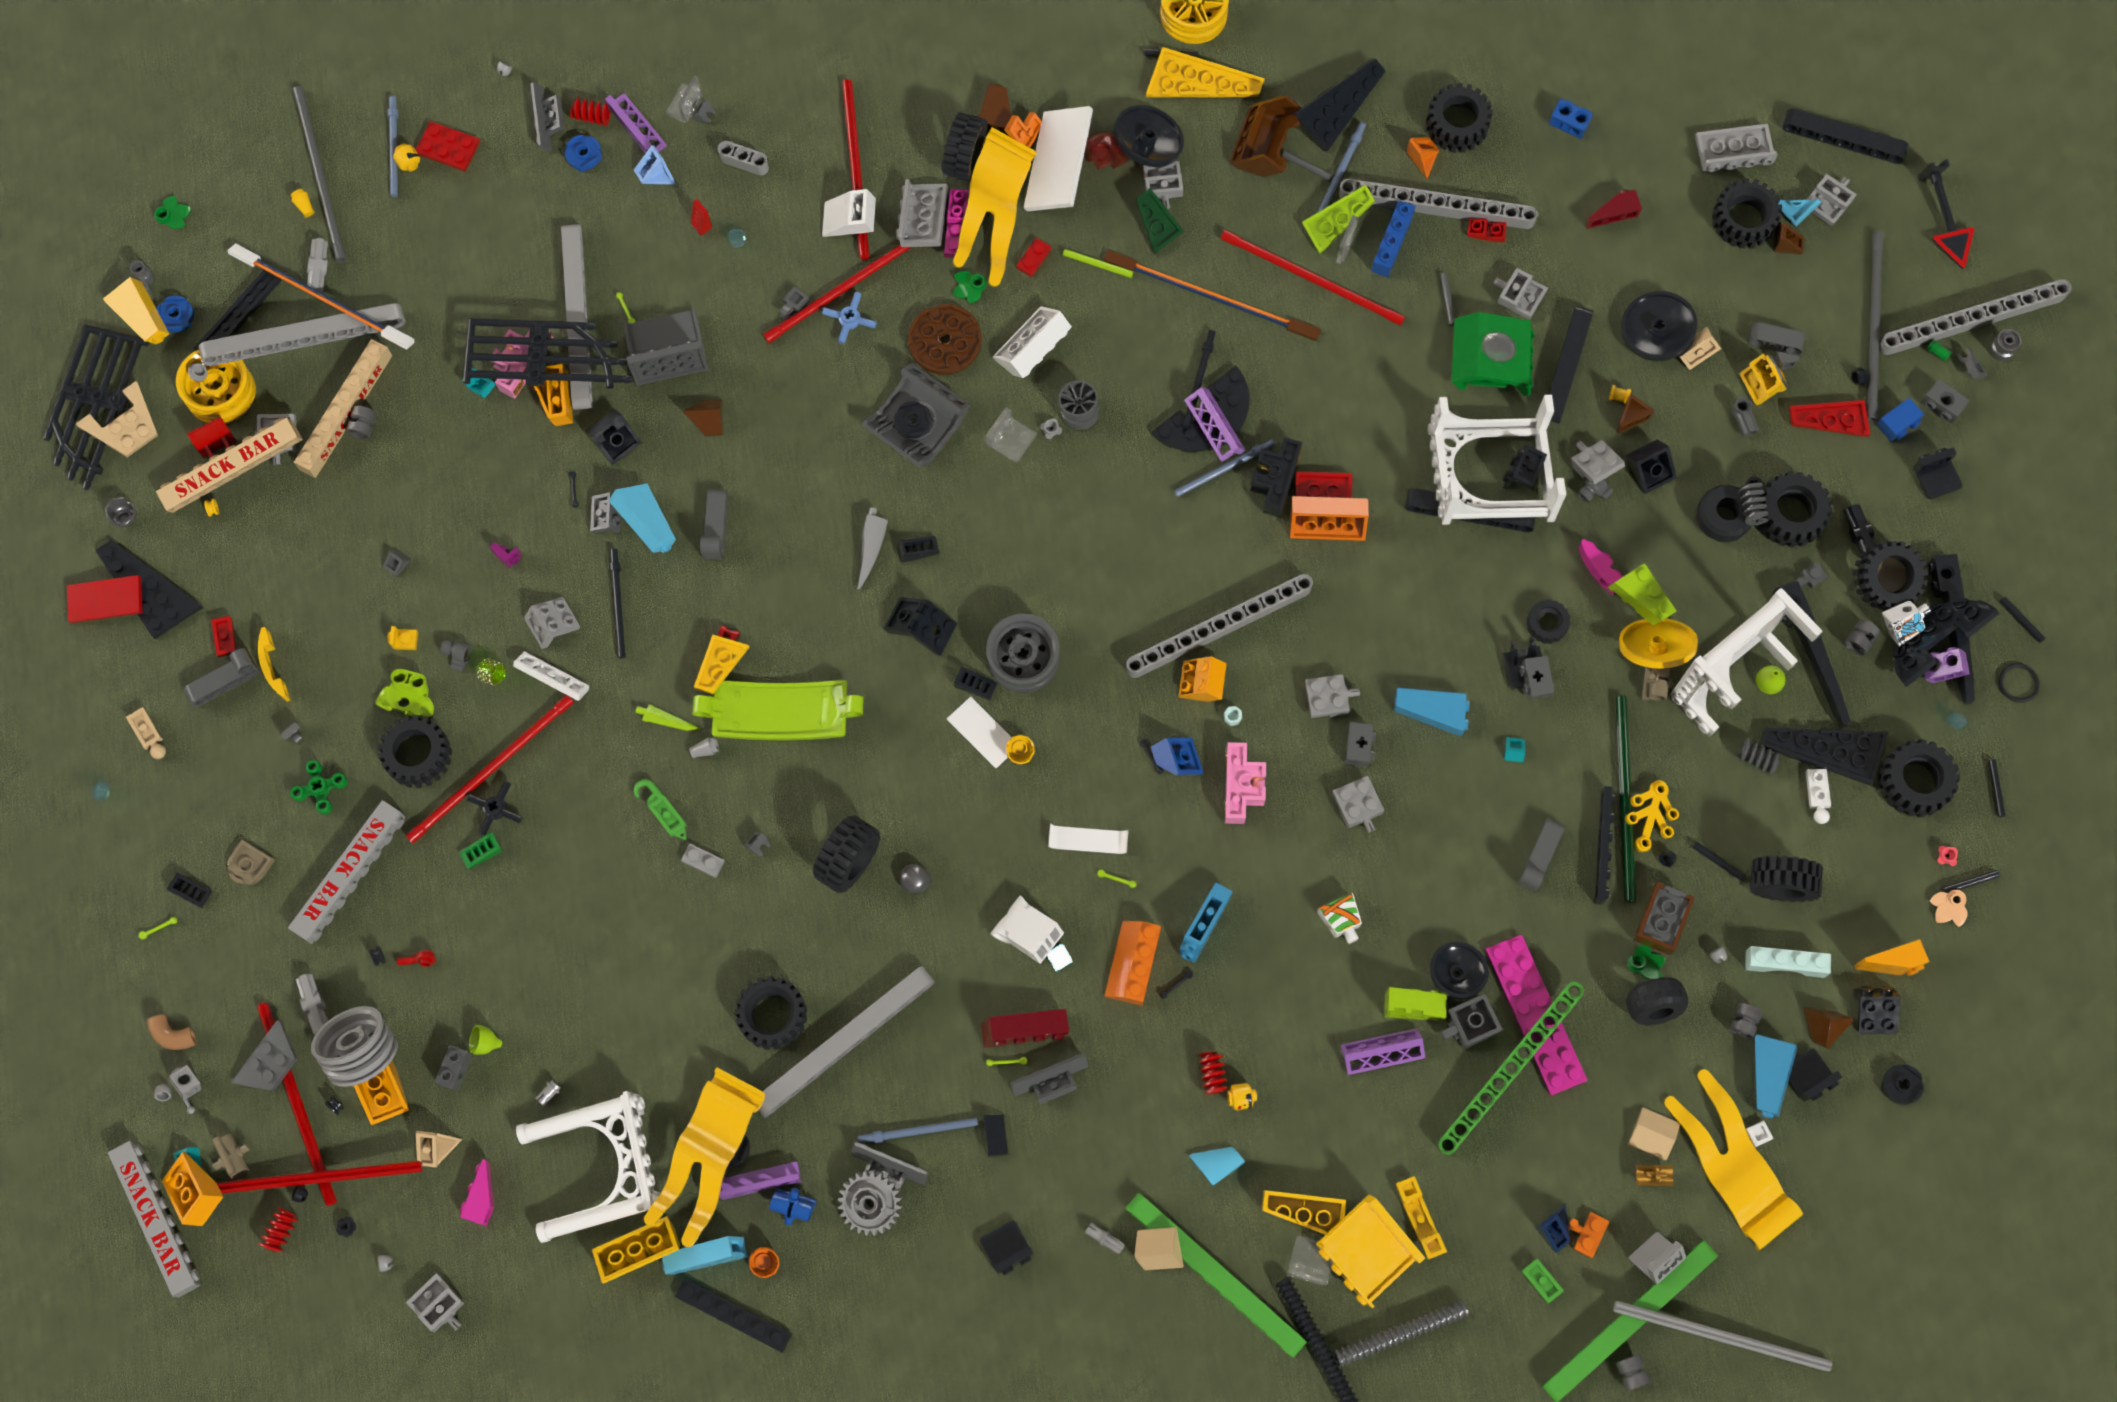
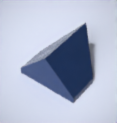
(1555, 1229)

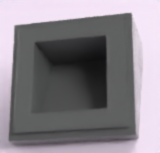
(1785, 360)
(396, 562)

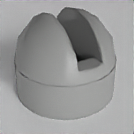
(504, 67)
(1718, 954)
(162, 1092)
(385, 1262)

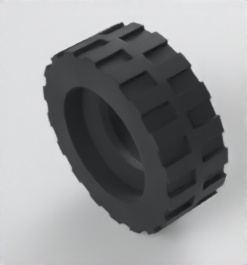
(1554, 608)

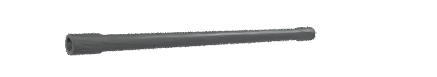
(337, 246)
(1872, 405)

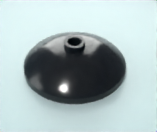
(1466, 962)

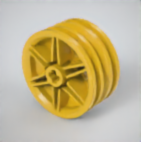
(1191, 21)
(215, 389)

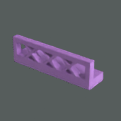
(633, 127)
(1220, 420)
(1383, 1047)
(760, 1180)

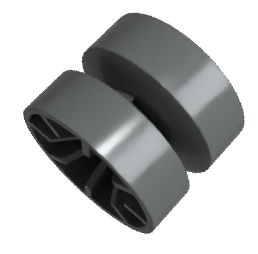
(1079, 405)

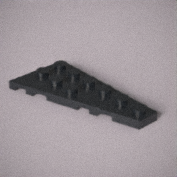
(162, 602)

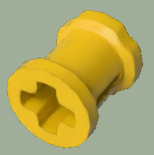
(1619, 394)

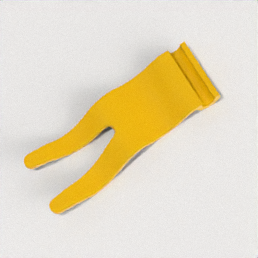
(994, 189)
(711, 1140)
(1740, 1174)

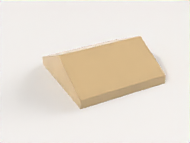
(1654, 1134)

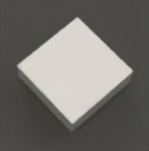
(1759, 1134)

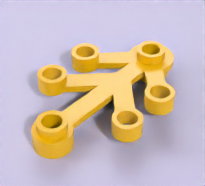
(1652, 813)

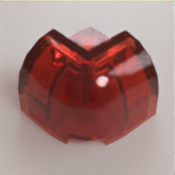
(1103, 150)

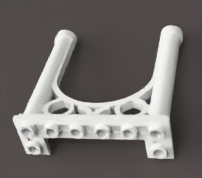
(632, 1107)

